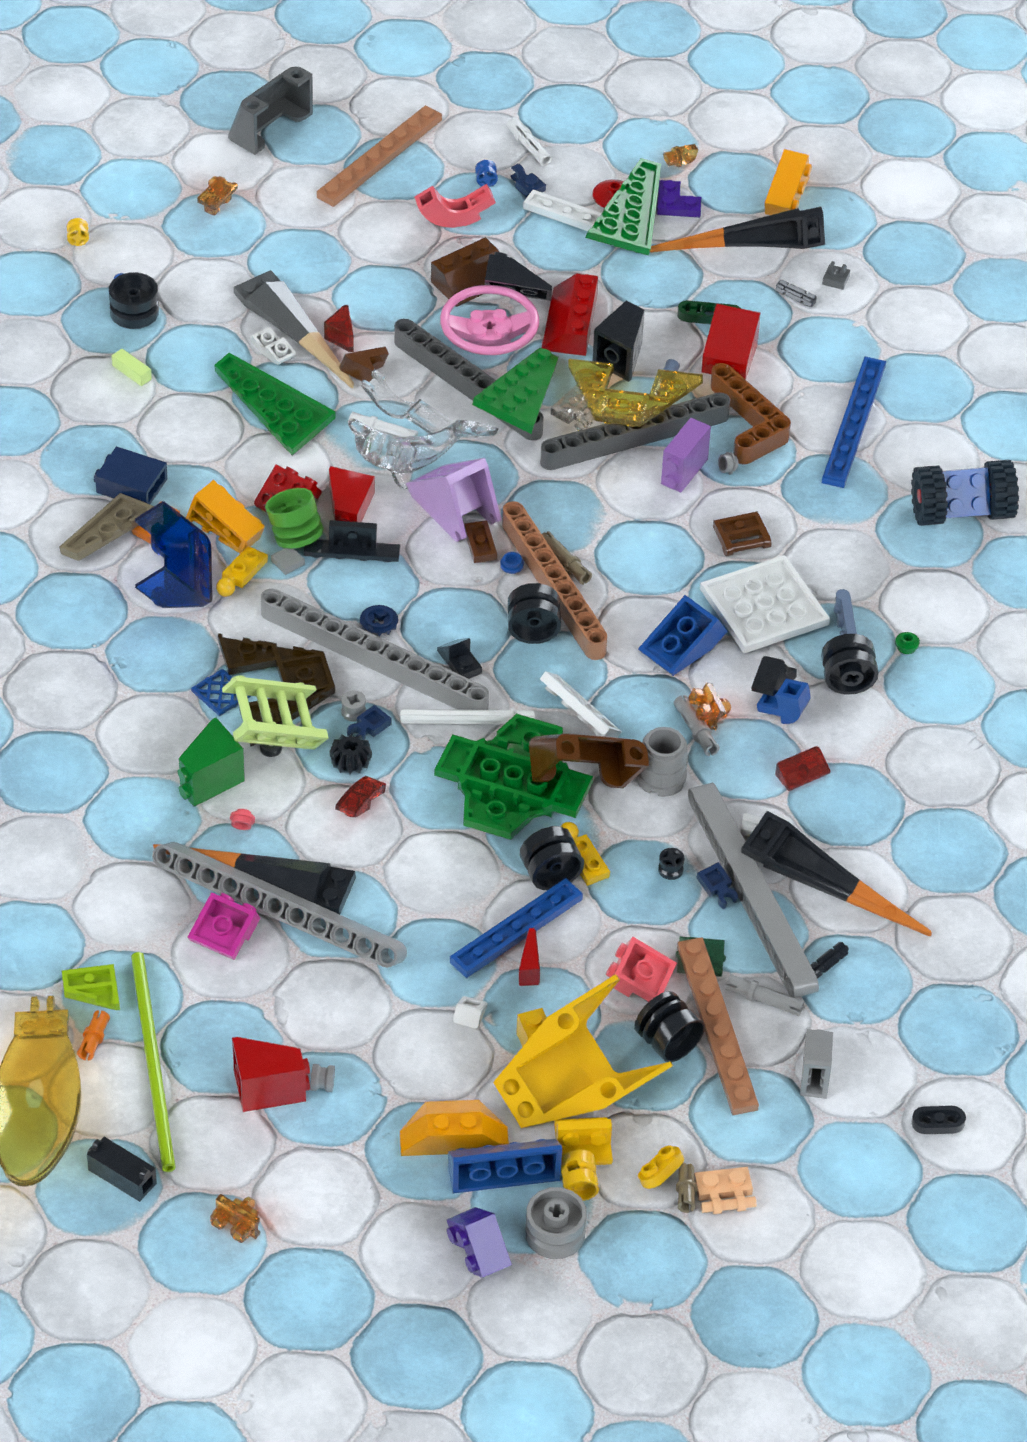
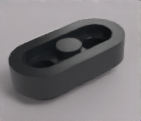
(938, 1119)

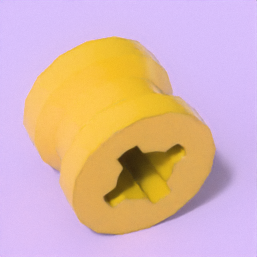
(77, 232)

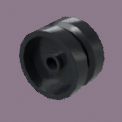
(133, 300)
(534, 613)
(849, 664)
(551, 857)

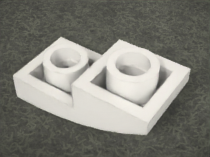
(272, 346)

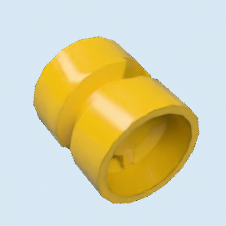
(579, 1173)

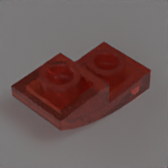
(359, 796)

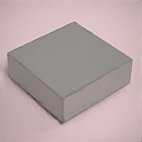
(287, 560)

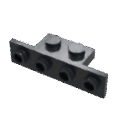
(353, 541)

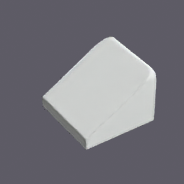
(469, 1012)

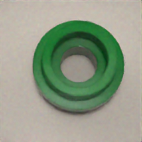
(907, 642)

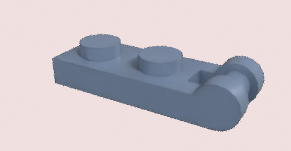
(844, 612)

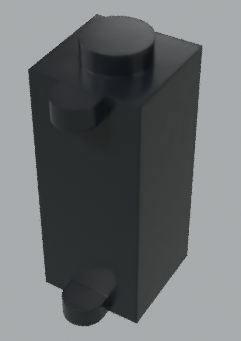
(121, 1168)

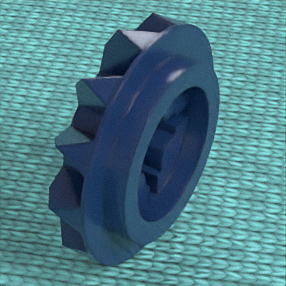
(380, 613)

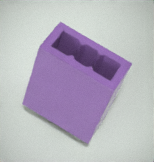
(685, 455)

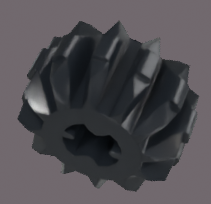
(350, 753)

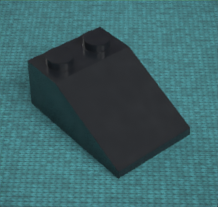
(511, 274)

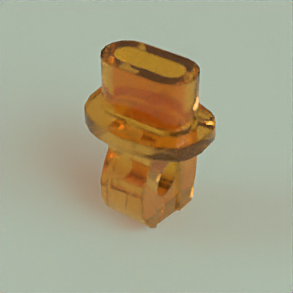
(681, 155)

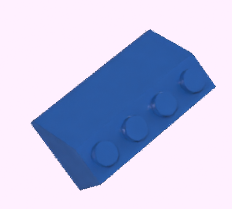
(505, 1165)

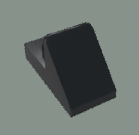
(459, 658)
(771, 675)

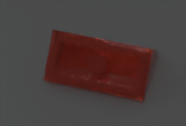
(802, 768)

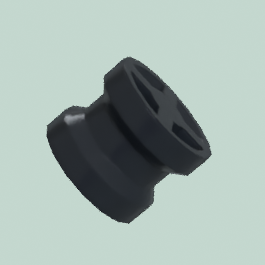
(676, 859)

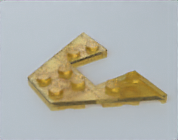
(626, 406)

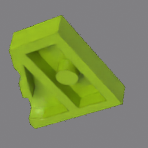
(92, 985)

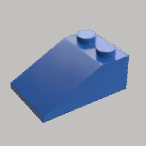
(683, 636)

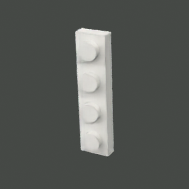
(560, 210)
(574, 701)

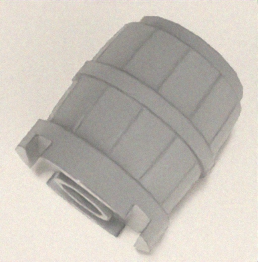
(667, 762)

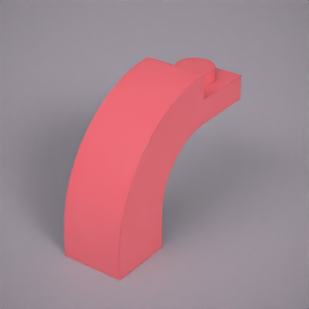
(454, 212)

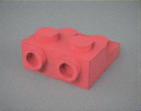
(641, 970)

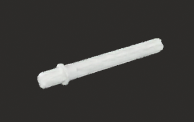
(460, 716)

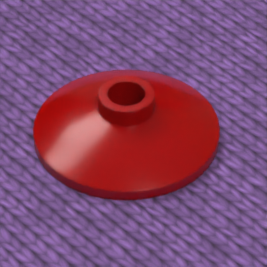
(605, 191)

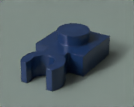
(370, 722)
(717, 882)

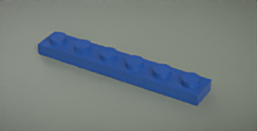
(515, 928)

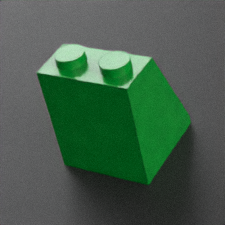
(210, 764)

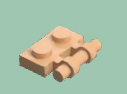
(724, 1184)

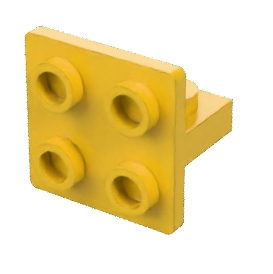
(588, 1135)

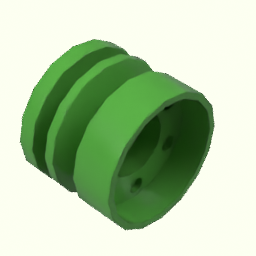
(294, 518)

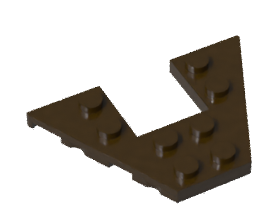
(293, 666)

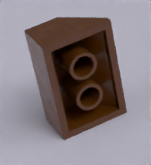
(462, 269)

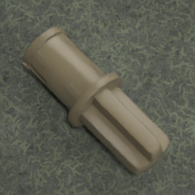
(686, 1188)

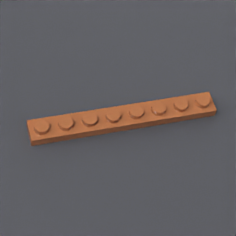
(379, 156)
(717, 1026)

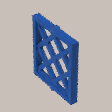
(209, 702)

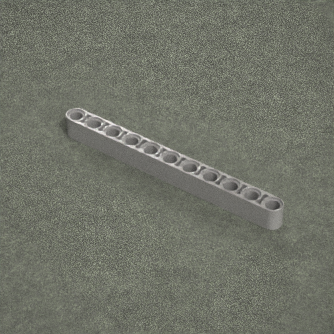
(373, 651)
(753, 891)
(289, 904)

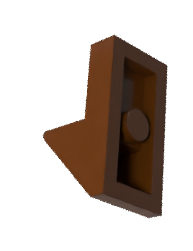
(362, 363)

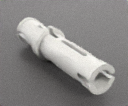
(528, 141)
(383, 427)

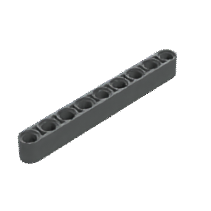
(450, 366)
(613, 438)

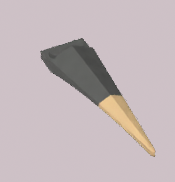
(277, 305)

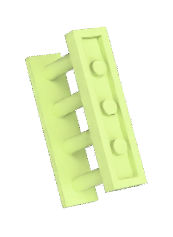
(268, 731)

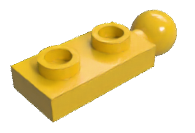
(241, 570)
(594, 866)

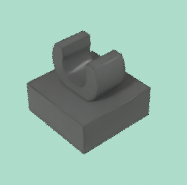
(836, 276)

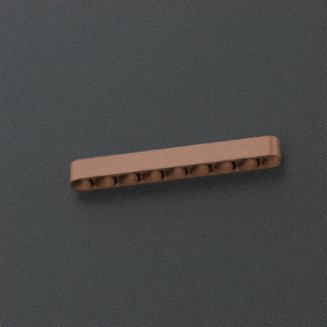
(550, 572)

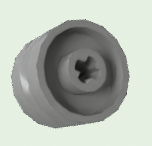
(555, 1223)

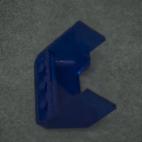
(187, 560)

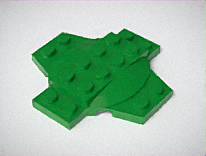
(499, 779)

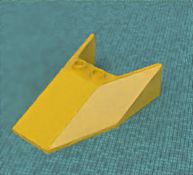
(564, 1069)

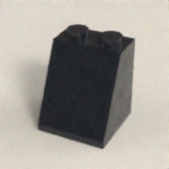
(620, 339)

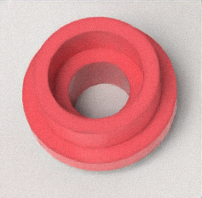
(242, 819)

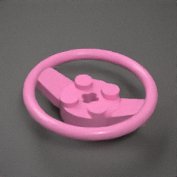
(489, 330)

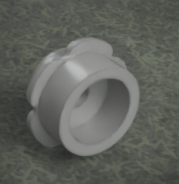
(728, 463)

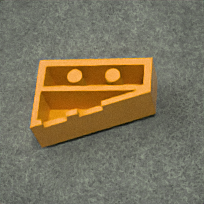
(788, 182)
(224, 517)

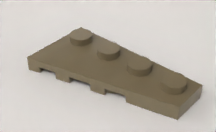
(106, 526)

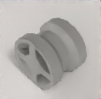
(353, 705)
(322, 1078)

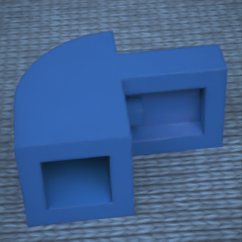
(787, 702)

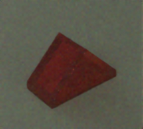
(339, 329)

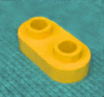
(661, 1167)

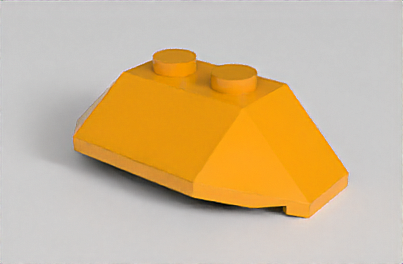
(451, 1126)

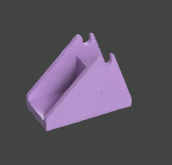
(455, 491)

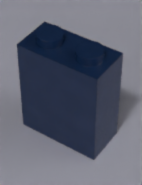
(130, 475)

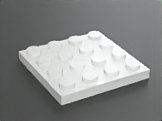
(764, 604)

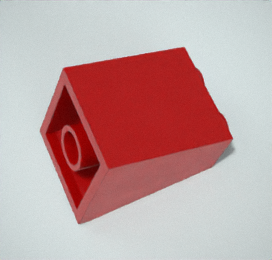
(731, 339)
(269, 1074)

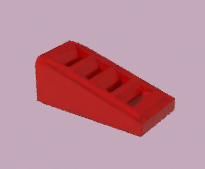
(529, 966)

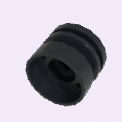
(669, 1026)

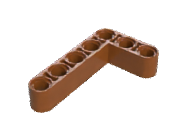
(769, 424)

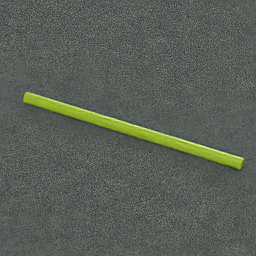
(153, 1062)

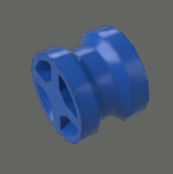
(482, 176)

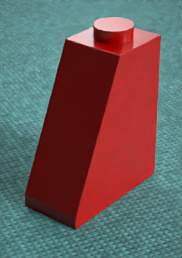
(350, 494)

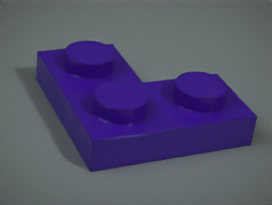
(672, 204)

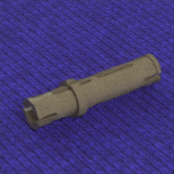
(571, 563)

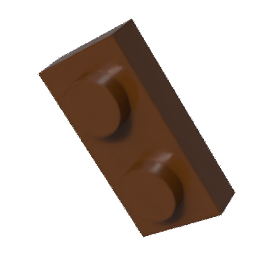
(480, 541)

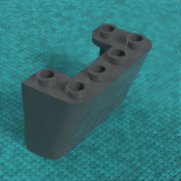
(284, 95)

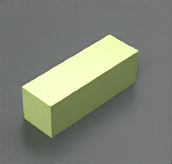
(131, 367)

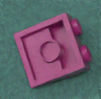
(224, 925)

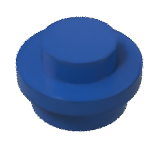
(512, 563)

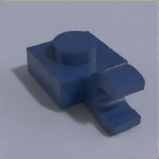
(526, 183)

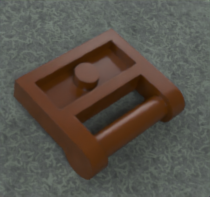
(741, 527)

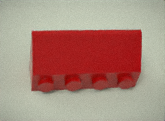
(571, 315)

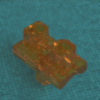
(216, 194)
(709, 704)
(239, 1214)

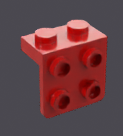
(281, 480)

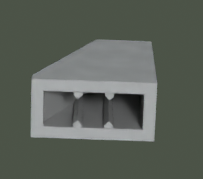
(816, 1063)

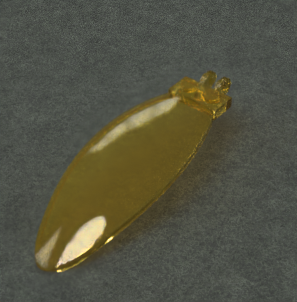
(38, 1094)

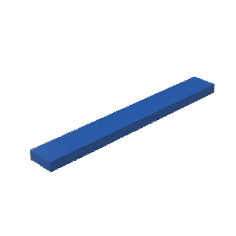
(854, 422)

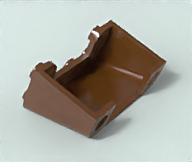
(618, 758)

